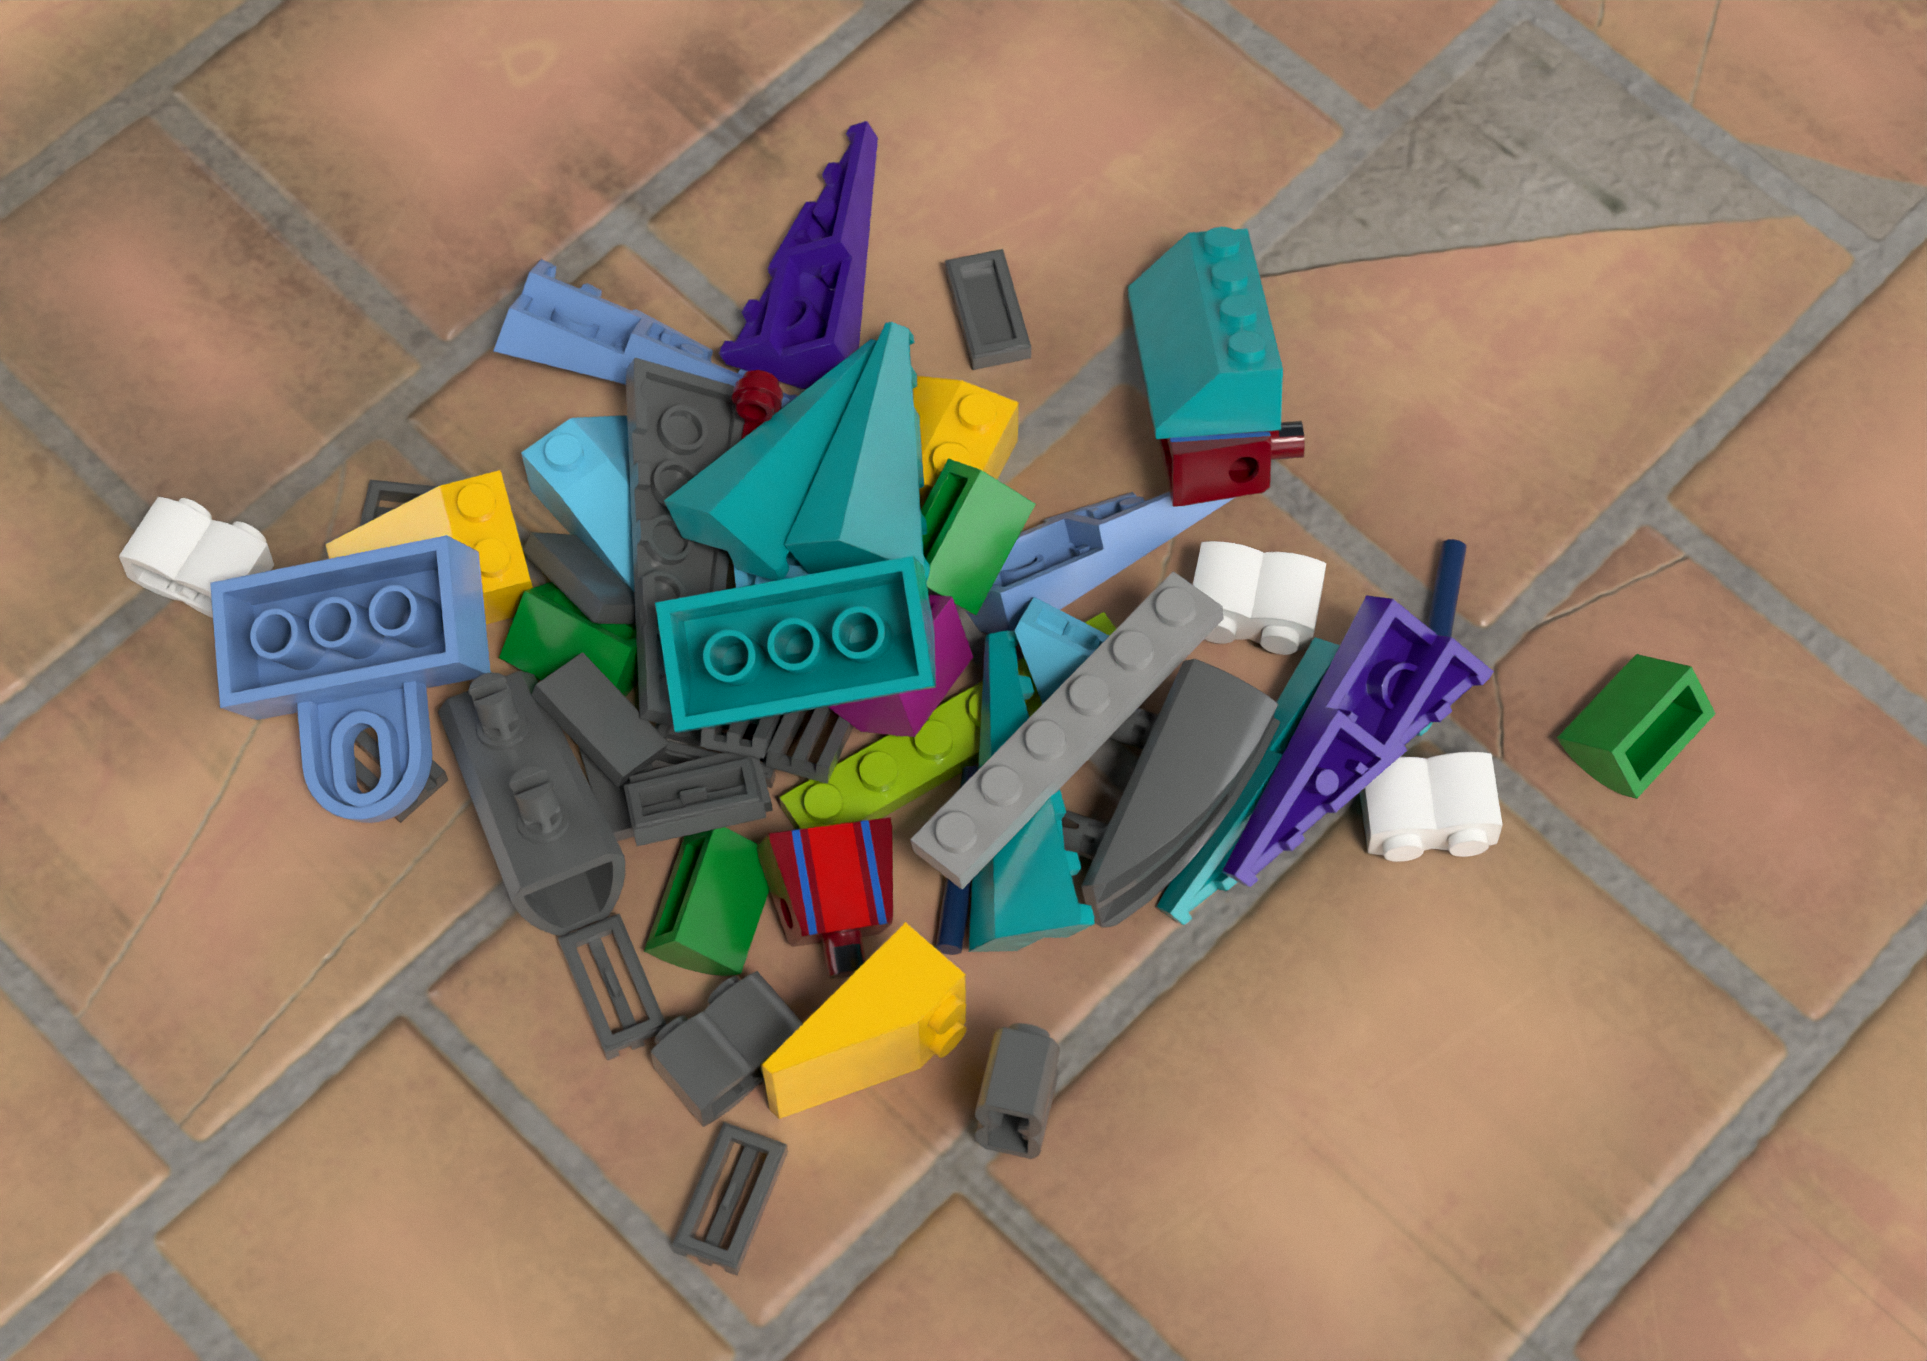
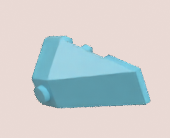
(585, 483)

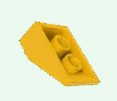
(964, 426)
(469, 511)
(873, 1028)

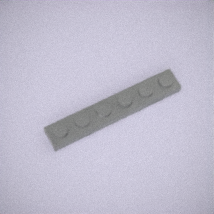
(1066, 730)

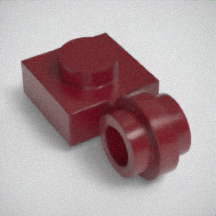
(757, 398)

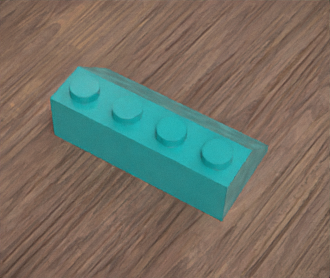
(1207, 338)
(798, 644)

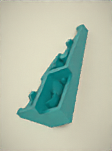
(870, 479)
(759, 485)
(1204, 871)
(1028, 884)

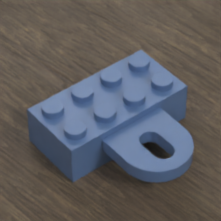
(354, 651)

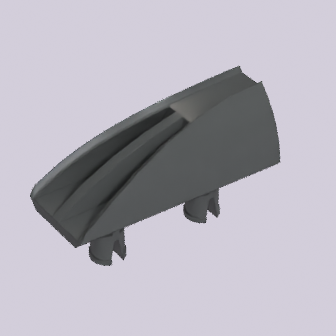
(1181, 790)
(534, 804)

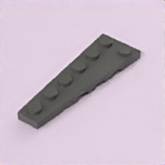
(674, 433)

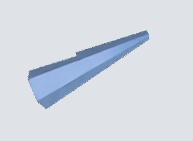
(597, 337)
(1081, 551)

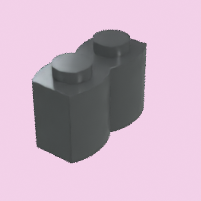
(721, 1051)
(1017, 1090)

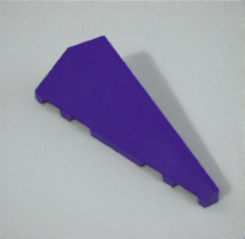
(817, 285)
(1374, 699)

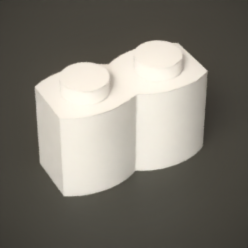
(184, 550)
(1262, 595)
(1432, 804)

